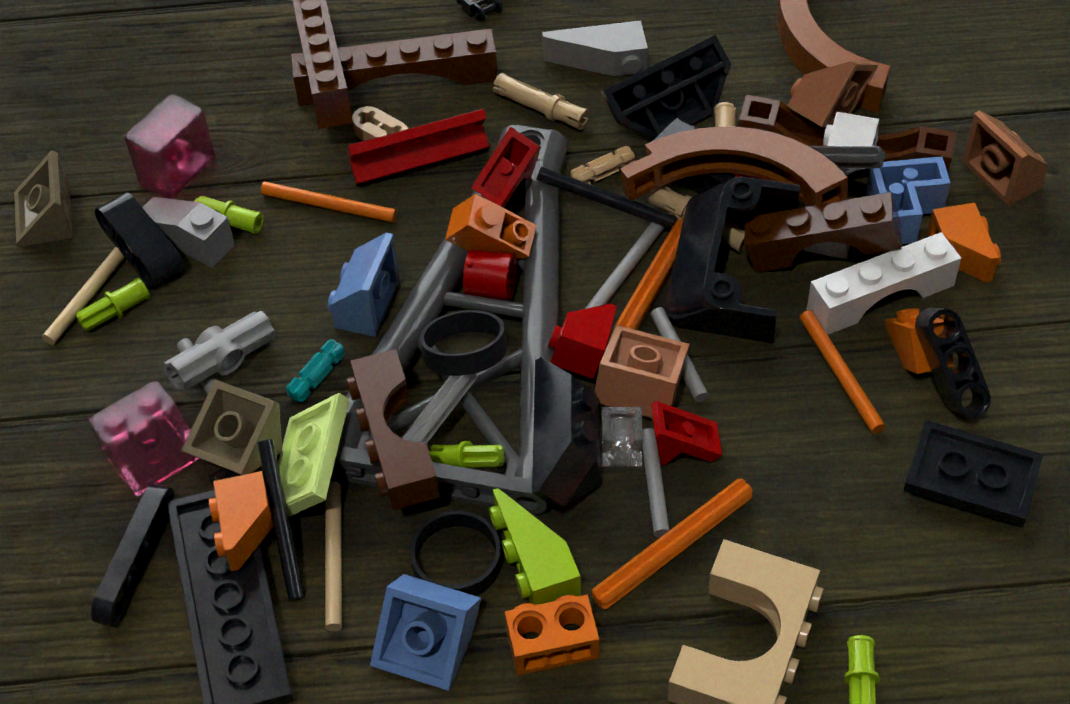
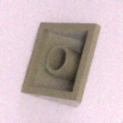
(43, 204)
(232, 426)

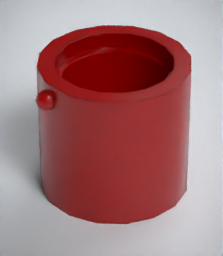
(490, 274)

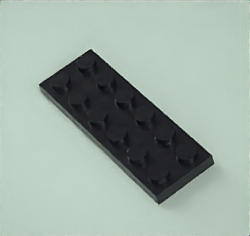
(227, 613)

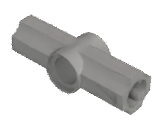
(219, 350)

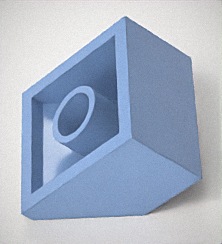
(366, 287)
(424, 631)

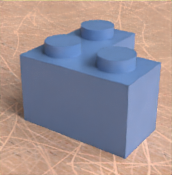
(915, 187)

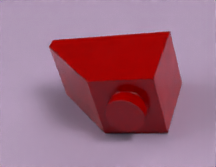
(582, 339)

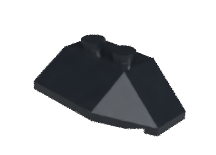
(677, 87)
(564, 436)

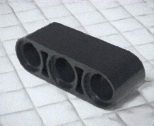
(139, 240)
(966, 374)

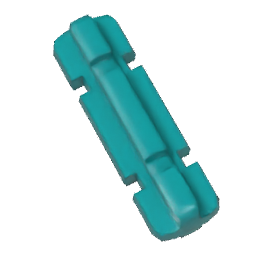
(315, 370)

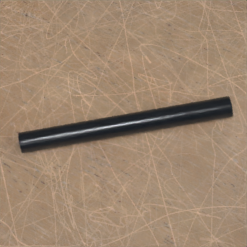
(606, 198)
(281, 520)

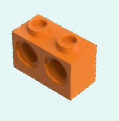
(554, 644)

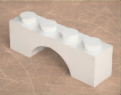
(846, 131)
(847, 294)

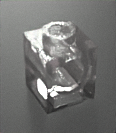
(622, 436)

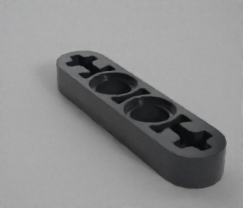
(132, 556)

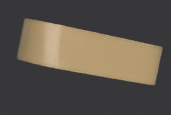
(383, 123)

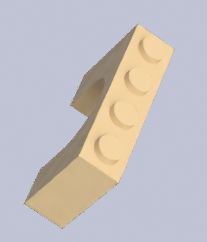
(778, 591)

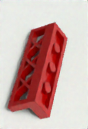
(418, 147)

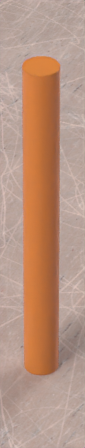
(329, 202)
(842, 372)

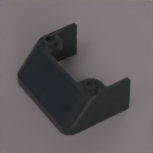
(711, 300)

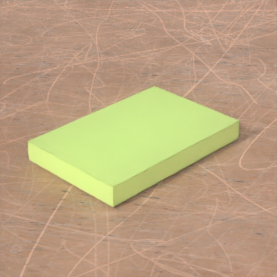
(311, 452)

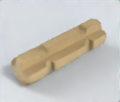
(604, 165)

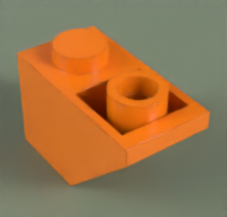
(489, 227)
(969, 237)
(907, 343)
(243, 516)

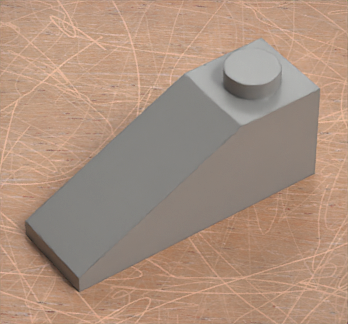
(602, 49)
(192, 228)

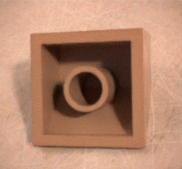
(831, 91)
(1003, 159)
(640, 370)

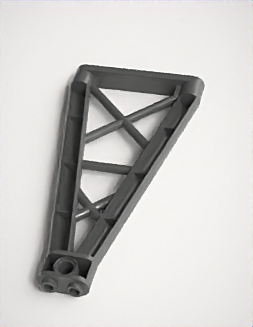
(539, 316)

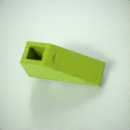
(539, 553)

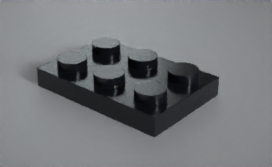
(973, 473)

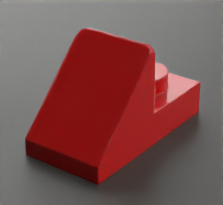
(507, 167)
(685, 433)

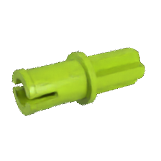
(237, 216)
(113, 304)
(468, 455)
(861, 671)

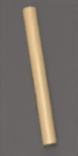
(83, 296)
(333, 558)

